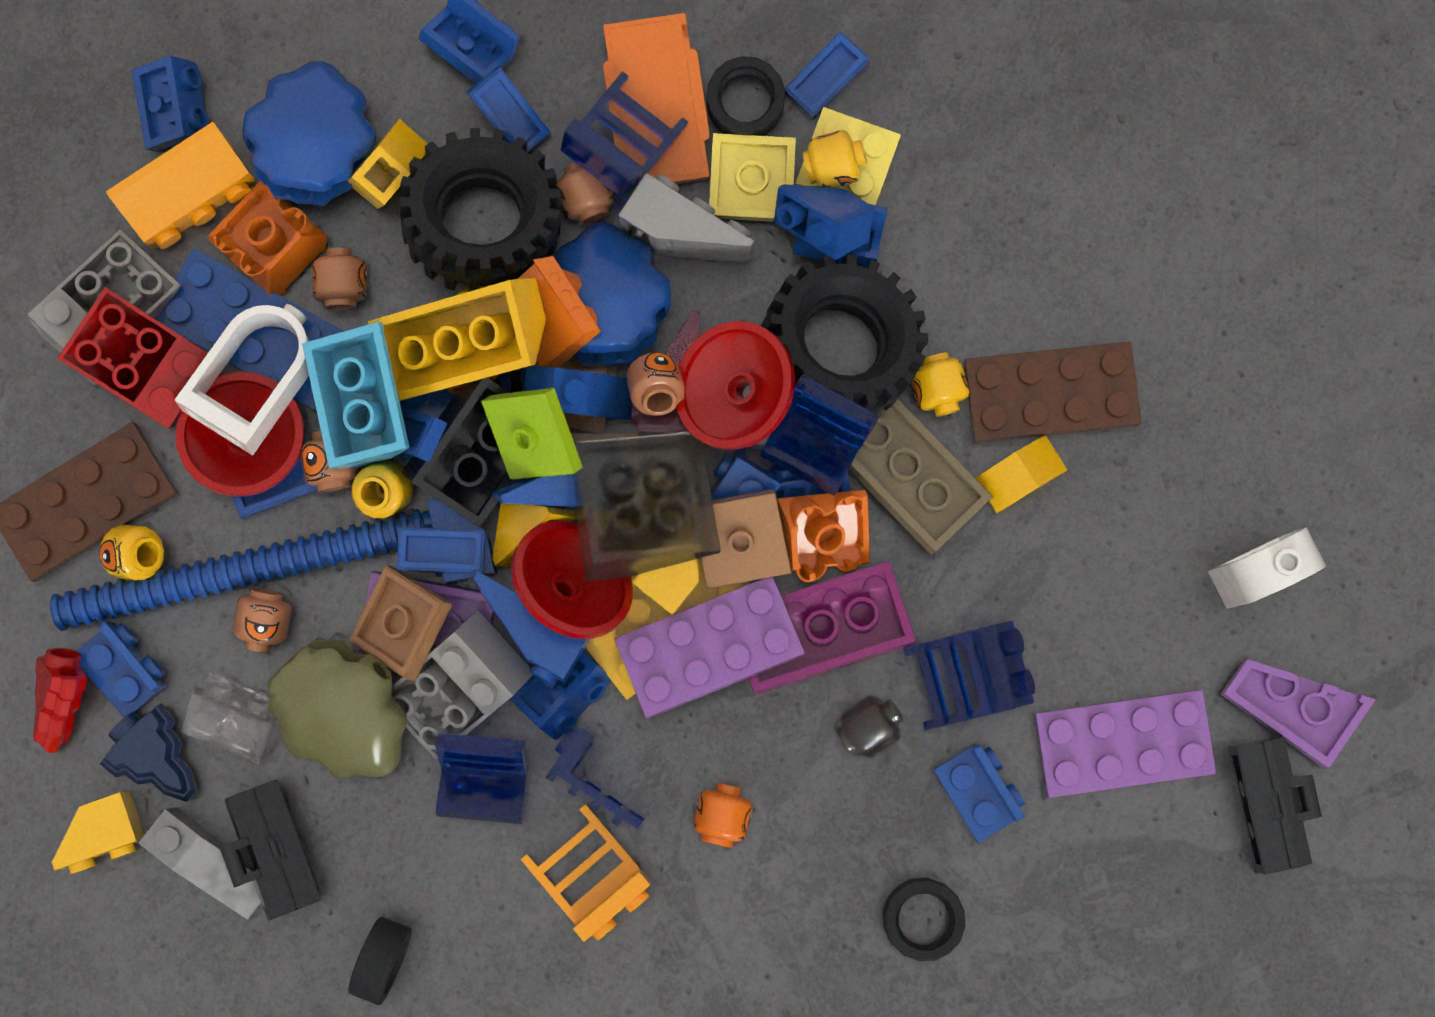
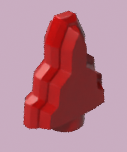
(57, 696)

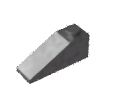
(197, 858)

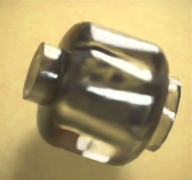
(870, 726)

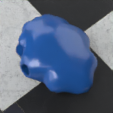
(308, 134)
(621, 289)

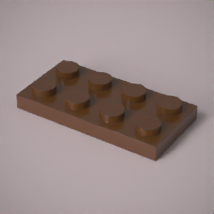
(1052, 392)
(83, 501)

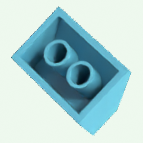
(356, 397)

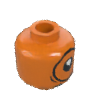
(722, 815)

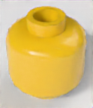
(381, 490)

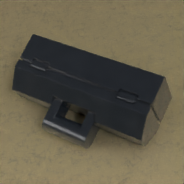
(1267, 804)
(276, 852)

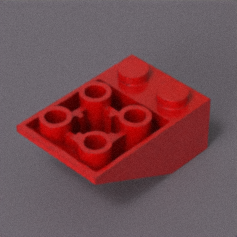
(132, 356)

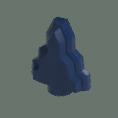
(150, 753)

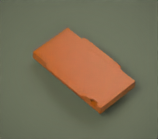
(667, 84)

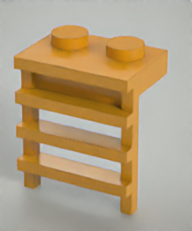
(618, 889)

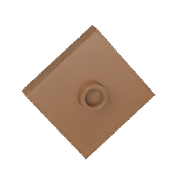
(749, 540)
(400, 622)

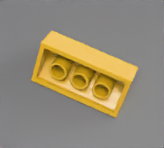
(465, 337)

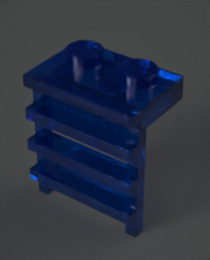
(606, 160)
(819, 435)
(996, 669)
(572, 750)
(481, 778)

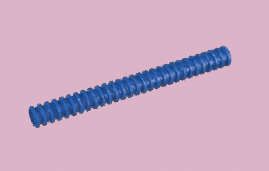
(230, 571)

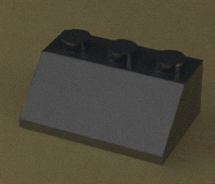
(467, 458)

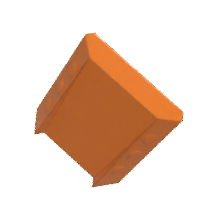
(268, 239)
(568, 320)
(826, 532)

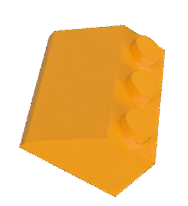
(182, 187)

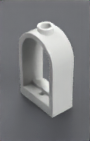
(218, 417)
(1267, 568)

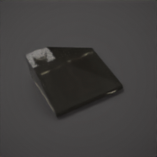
(643, 504)

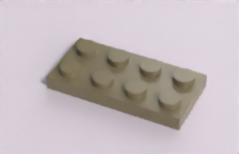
(917, 478)

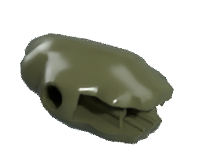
(338, 710)

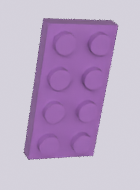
(709, 646)
(1124, 743)

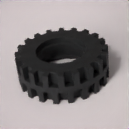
(474, 164)
(878, 306)

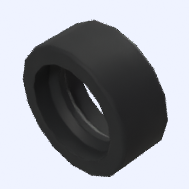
(753, 67)
(955, 928)
(379, 960)

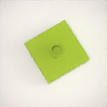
(532, 433)

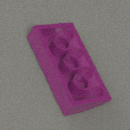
(841, 625)

